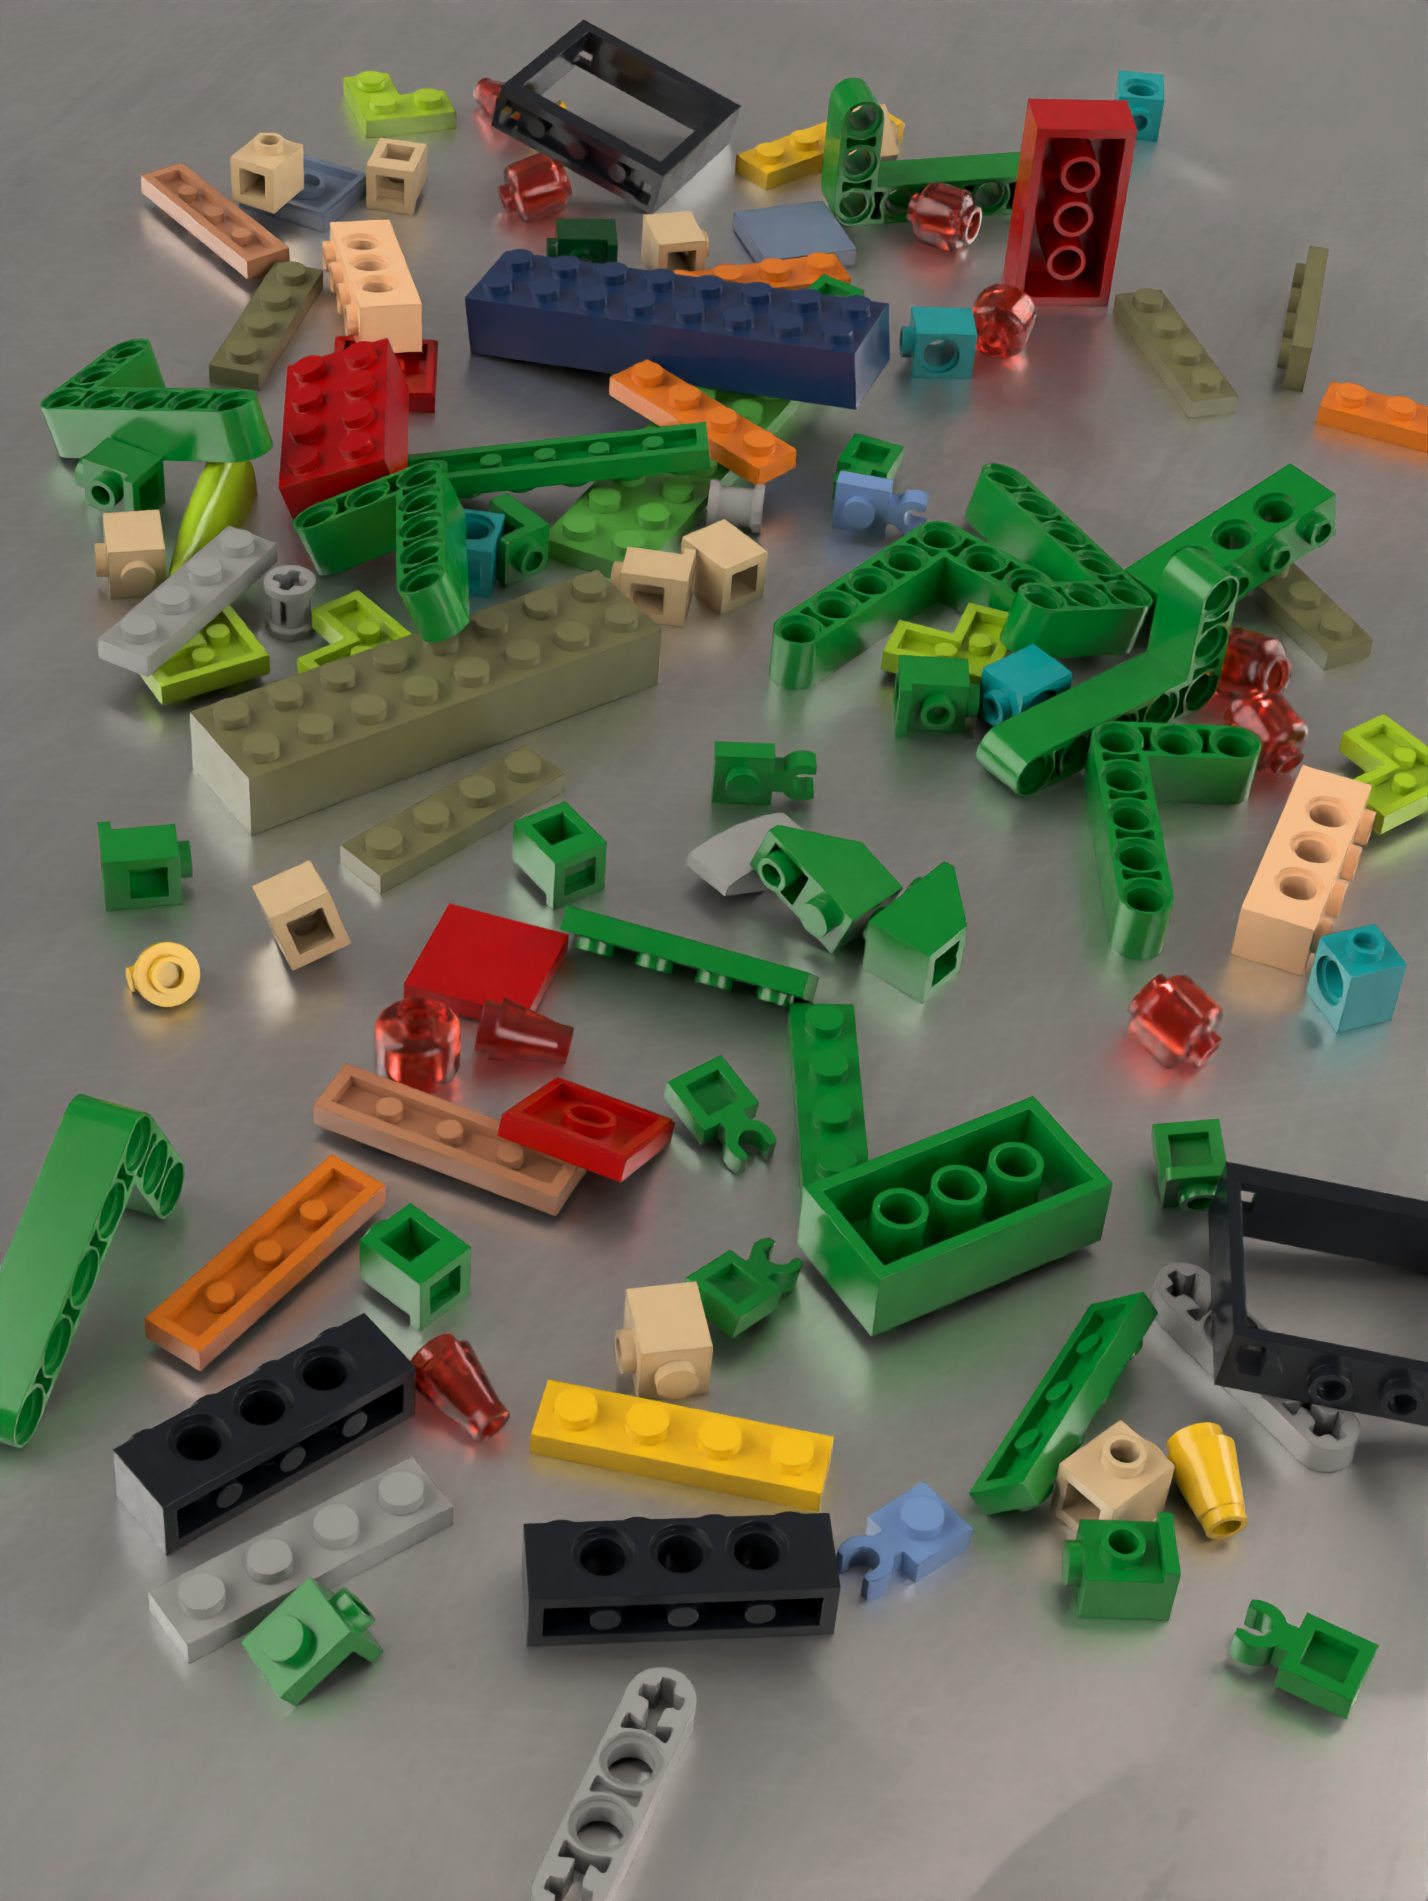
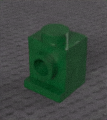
(586, 239)

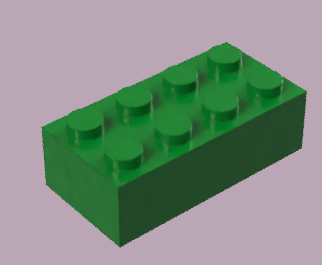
(952, 1214)

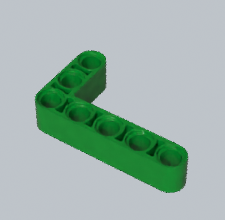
(873, 180)
(127, 401)
(402, 513)
(893, 585)
(1091, 600)
(1157, 686)
(1123, 779)
(95, 1168)

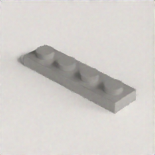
(187, 601)
(325, 1543)

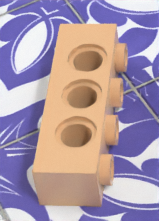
(373, 284)
(1304, 871)

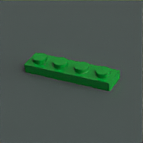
(714, 964)
(826, 1090)
(1064, 1405)

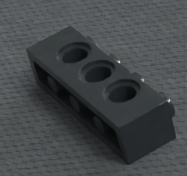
(264, 1432)
(679, 1579)

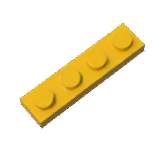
(789, 157)
(682, 1445)

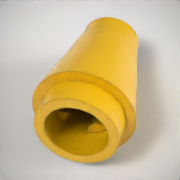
(1209, 1478)

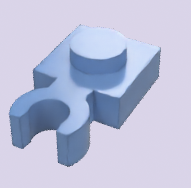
(869, 505)
(908, 1535)

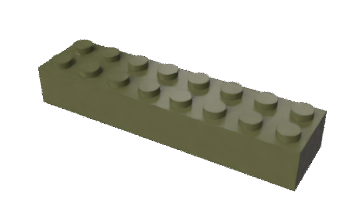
(422, 702)

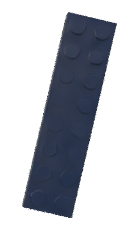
(694, 327)

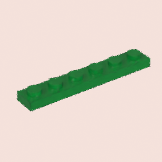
(574, 459)

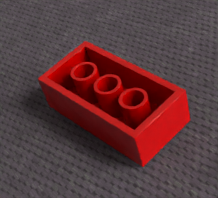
(1070, 200)
(342, 423)

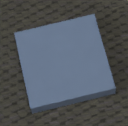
(326, 196)
(793, 232)

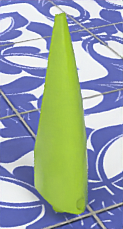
(218, 501)

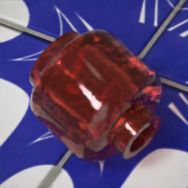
(535, 188)
(944, 216)
(1004, 319)
(1253, 663)
(1277, 727)
(1175, 1021)
(418, 1044)

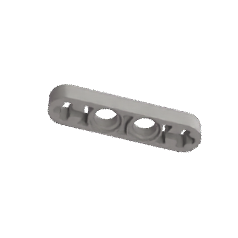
(1281, 1417)
(621, 1804)

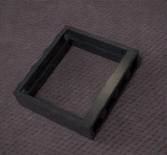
(598, 153)
(1325, 1220)

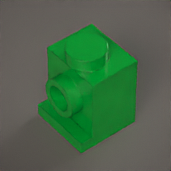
(121, 478)
(933, 694)
(560, 854)
(142, 866)
(416, 1265)
(1123, 1568)

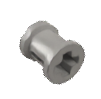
(736, 505)
(289, 602)

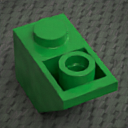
(825, 881)
(919, 935)

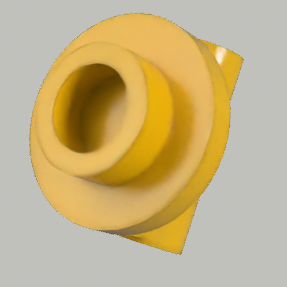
(164, 974)

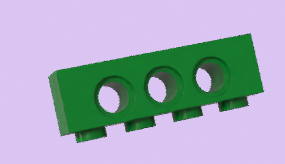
(1253, 533)

